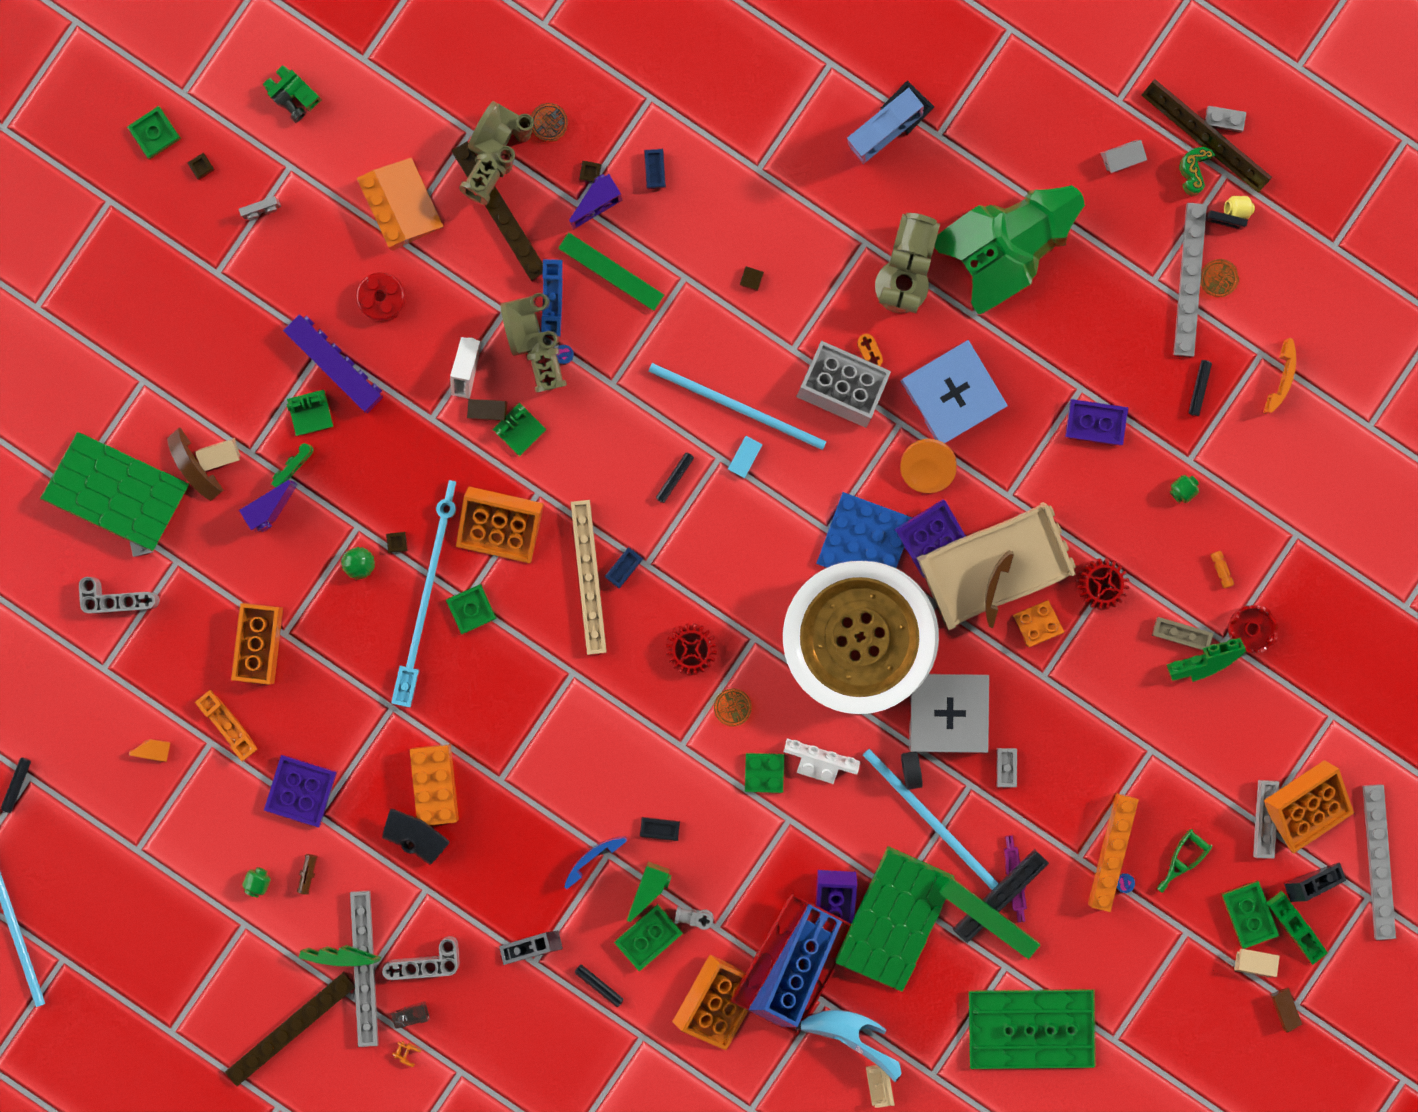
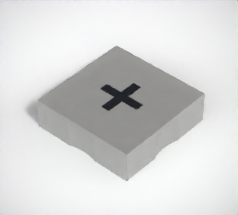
(950, 714)

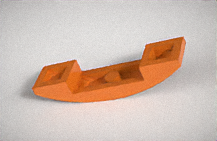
(1289, 354)
(227, 725)

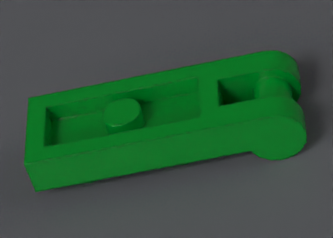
(293, 465)

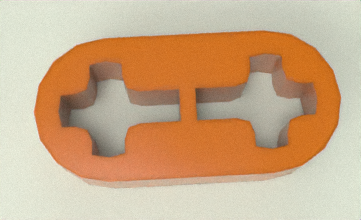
(873, 346)

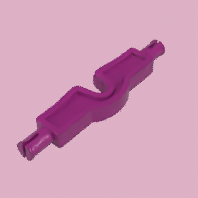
(1011, 861)

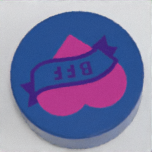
(565, 354)
(1125, 883)

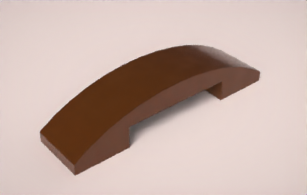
(190, 468)
(1003, 565)

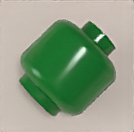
(1184, 489)
(256, 882)

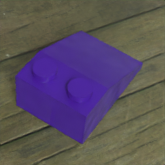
(599, 198)
(266, 509)
(837, 893)

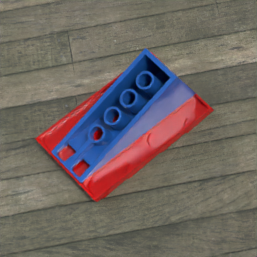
(792, 964)

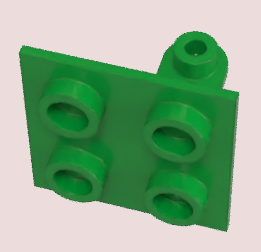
(309, 412)
(519, 429)

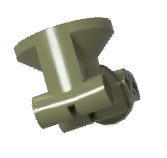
(490, 144)
(913, 248)
(525, 337)

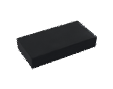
(1226, 220)
(659, 828)

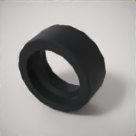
(911, 770)

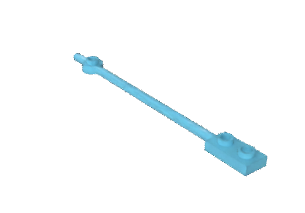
(407, 675)

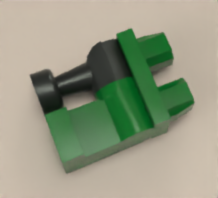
(287, 89)

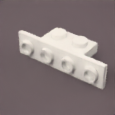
(819, 762)

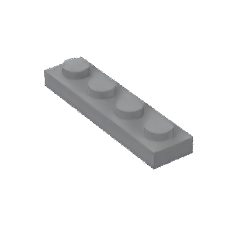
(1264, 827)

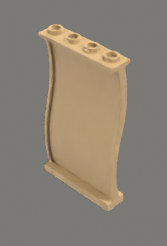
(962, 568)

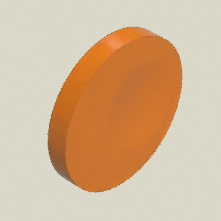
(928, 466)

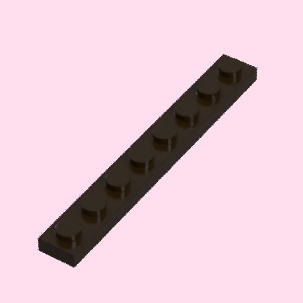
(1206, 135)
(504, 219)
(290, 1029)

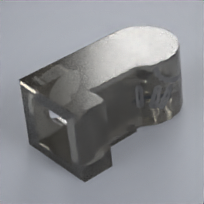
(410, 1015)

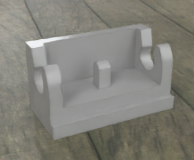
(1124, 156)

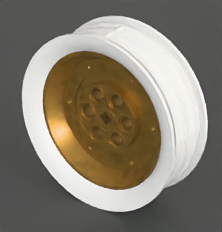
(827, 668)

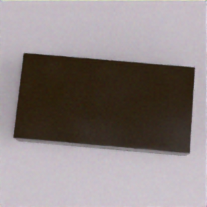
(487, 409)

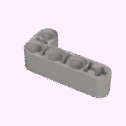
(119, 599)
(420, 963)

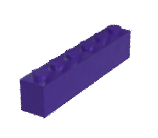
(330, 360)

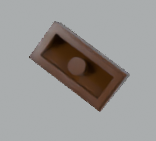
(1286, 1009)

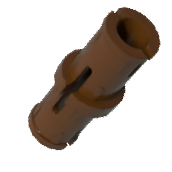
(307, 874)

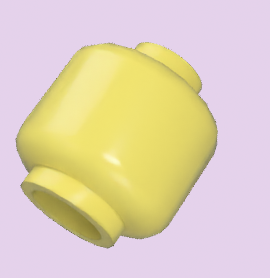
(1239, 206)

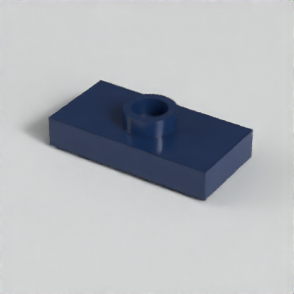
(655, 169)
(624, 567)

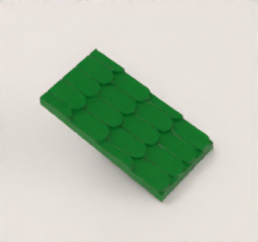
(114, 491)
(894, 919)
(1032, 1028)

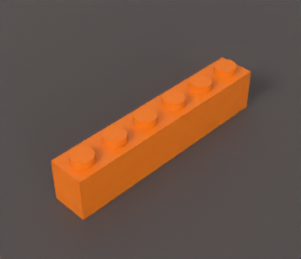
(1113, 852)

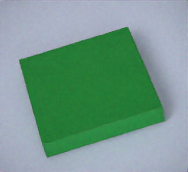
(154, 132)
(471, 609)

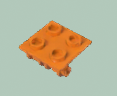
(1038, 624)

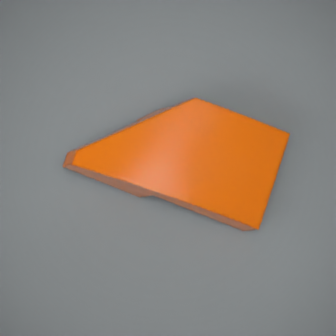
(152, 750)

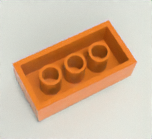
(257, 643)
(434, 784)

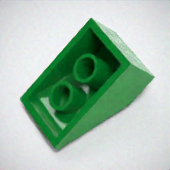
(650, 887)

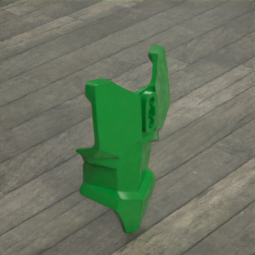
(1017, 237)

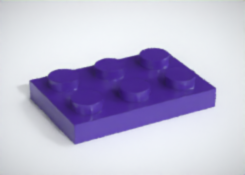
(1096, 422)

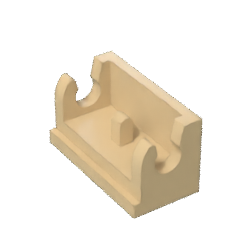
(218, 454)
(1256, 963)
(879, 1087)

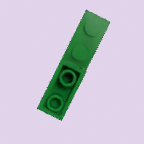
(1214, 659)

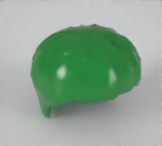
(358, 563)

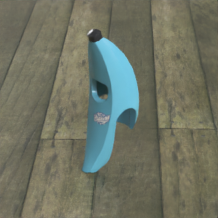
(845, 1028)

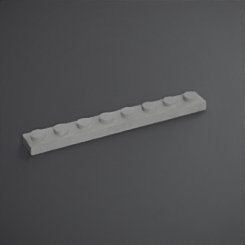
(1190, 279)
(1379, 862)
(365, 974)

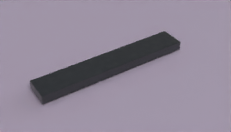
(1004, 892)

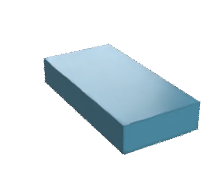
(745, 456)

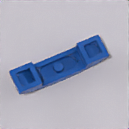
(554, 290)
(612, 844)

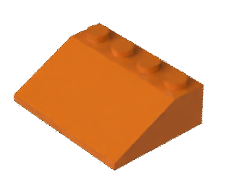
(400, 203)
(499, 524)
(1309, 805)
(708, 1007)

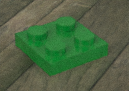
(764, 772)

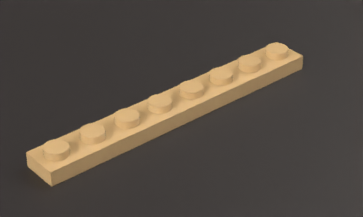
(588, 577)

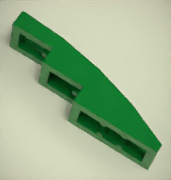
(1297, 927)
(343, 957)

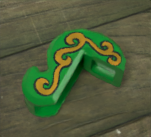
(1190, 169)

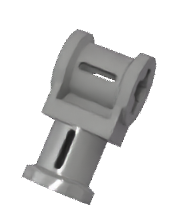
(692, 917)

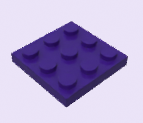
(929, 531)
(300, 791)

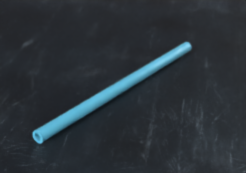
(737, 406)
(930, 819)
(20, 945)

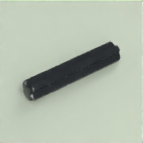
(1200, 388)
(674, 477)
(15, 785)
(598, 985)

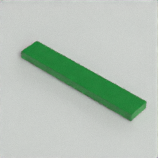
(611, 271)
(989, 918)

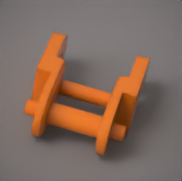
(403, 1058)

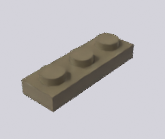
(1182, 633)

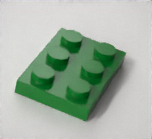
(1250, 914)
(648, 937)

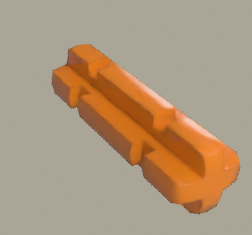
(1222, 569)

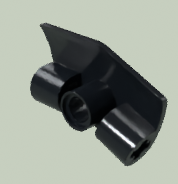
(414, 836)

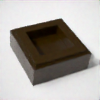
(201, 166)
(589, 171)
(751, 278)
(397, 542)

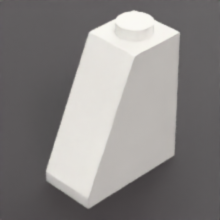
(465, 367)

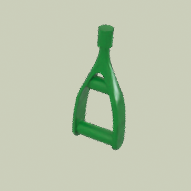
(1181, 866)

